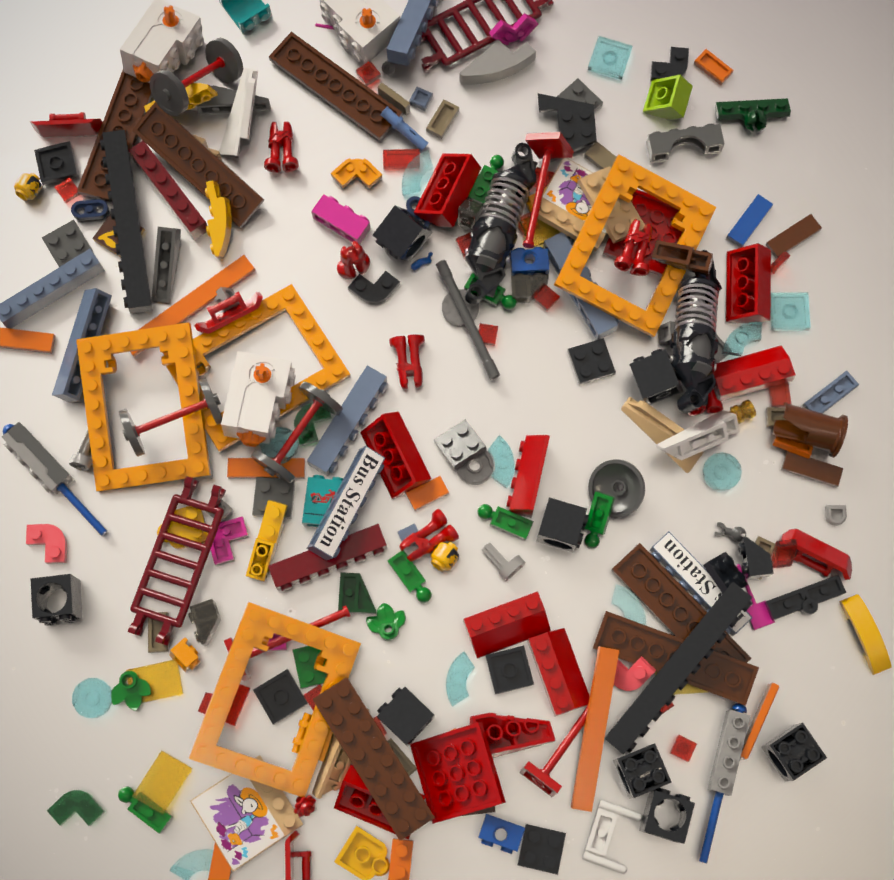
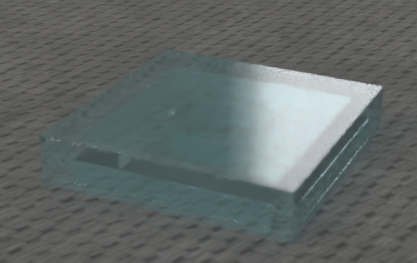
(610, 57)
(790, 311)

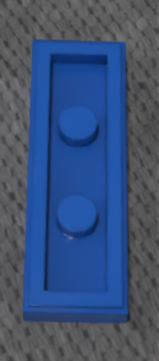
(749, 220)

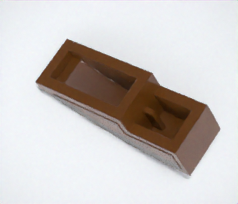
(683, 257)

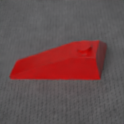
(513, 734)

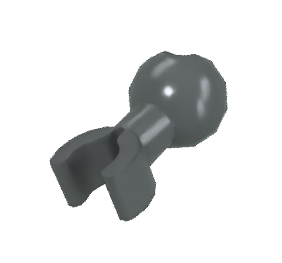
(388, 68)
(734, 533)

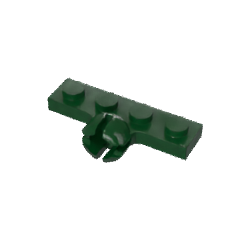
(753, 111)

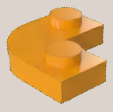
(355, 168)

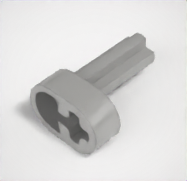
(81, 460)
(506, 568)

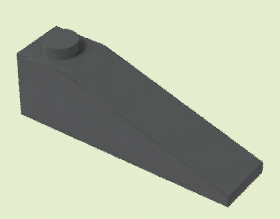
(224, 102)
(165, 263)

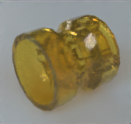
(744, 411)

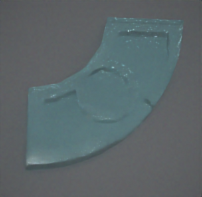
(414, 173)
(741, 337)
(503, 461)
(628, 604)
(457, 679)
(193, 863)

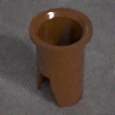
(812, 428)

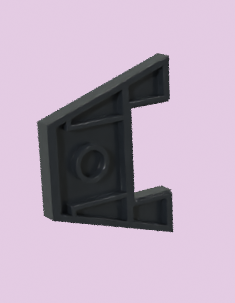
(574, 119)

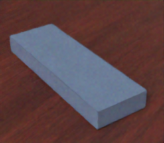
(832, 393)

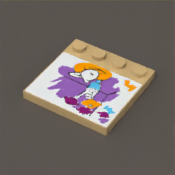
(564, 202)
(245, 817)

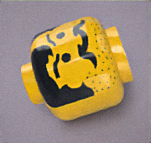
(27, 186)
(444, 556)

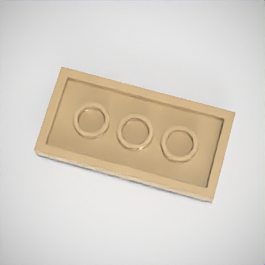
(622, 212)

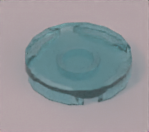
(276, 444)
(722, 471)
(92, 698)

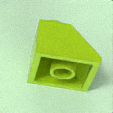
(668, 97)

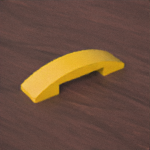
(868, 633)

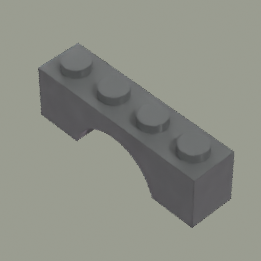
(706, 138)

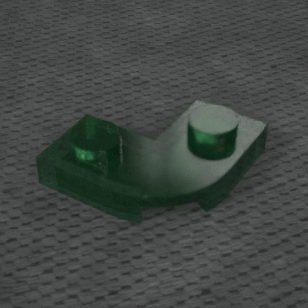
(309, 434)
(74, 802)

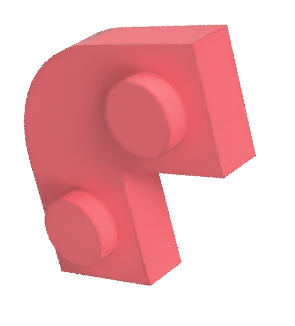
(52, 538)
(635, 676)

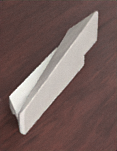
(241, 114)
(701, 436)

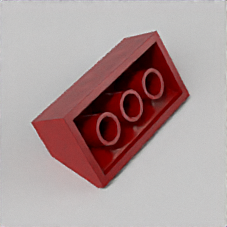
(448, 189)
(748, 284)
(753, 373)
(402, 462)
(529, 475)
(507, 624)
(559, 671)
(358, 802)

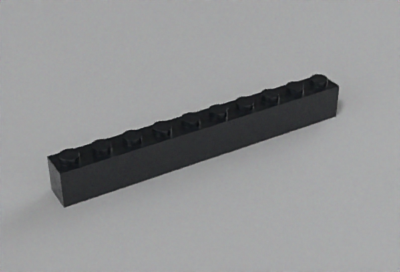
(127, 222)
(678, 667)

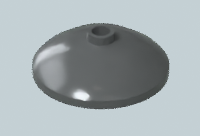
(607, 479)

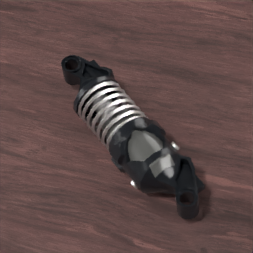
(496, 228)
(695, 338)

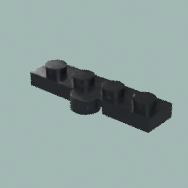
(805, 598)

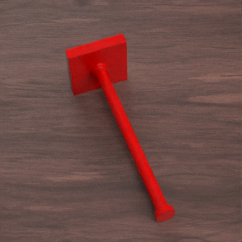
(546, 147)
(281, 640)
(541, 777)

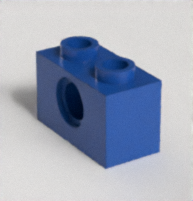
(537, 254)
(513, 831)

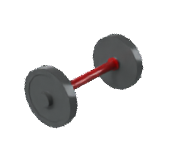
(170, 92)
(320, 399)
(132, 432)

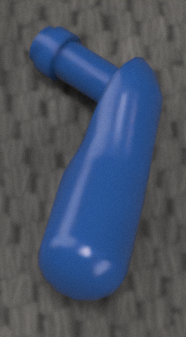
(423, 261)

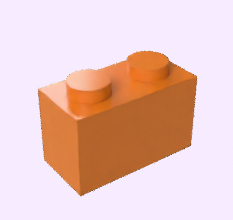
(401, 859)

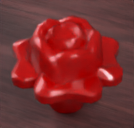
(304, 806)

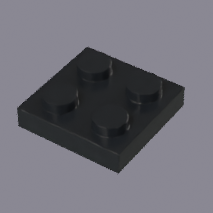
(56, 163)
(591, 361)
(725, 572)
(509, 670)
(280, 696)
(541, 849)

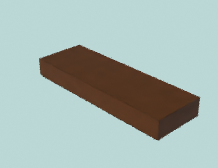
(793, 236)
(812, 469)

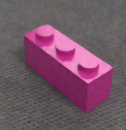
(341, 219)

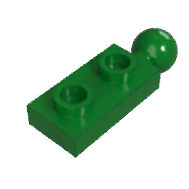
(482, 183)
(507, 301)
(598, 518)
(506, 520)
(410, 576)
(143, 812)

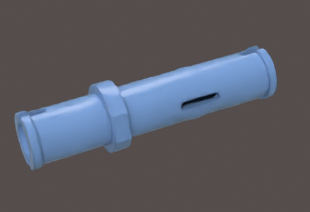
(398, 123)

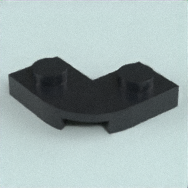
(677, 64)
(375, 292)

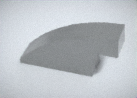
(497, 63)

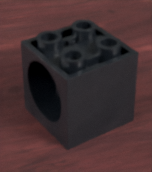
(401, 234)
(655, 377)
(562, 525)
(41, 590)
(405, 715)
(794, 752)
(642, 771)
(650, 824)

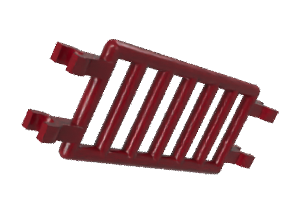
(440, 56)
(168, 622)

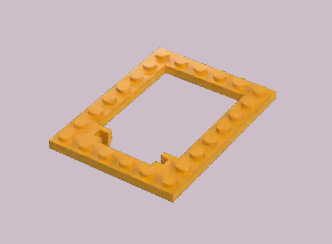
(622, 183)
(285, 299)
(178, 349)
(254, 631)

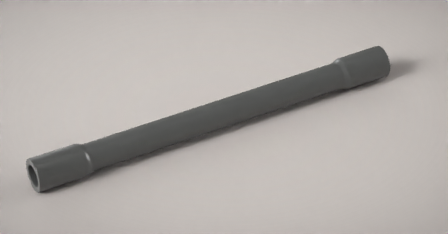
(488, 362)

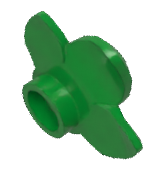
(386, 619)
(132, 693)

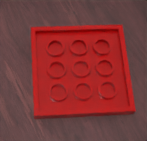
(660, 217)
(457, 772)

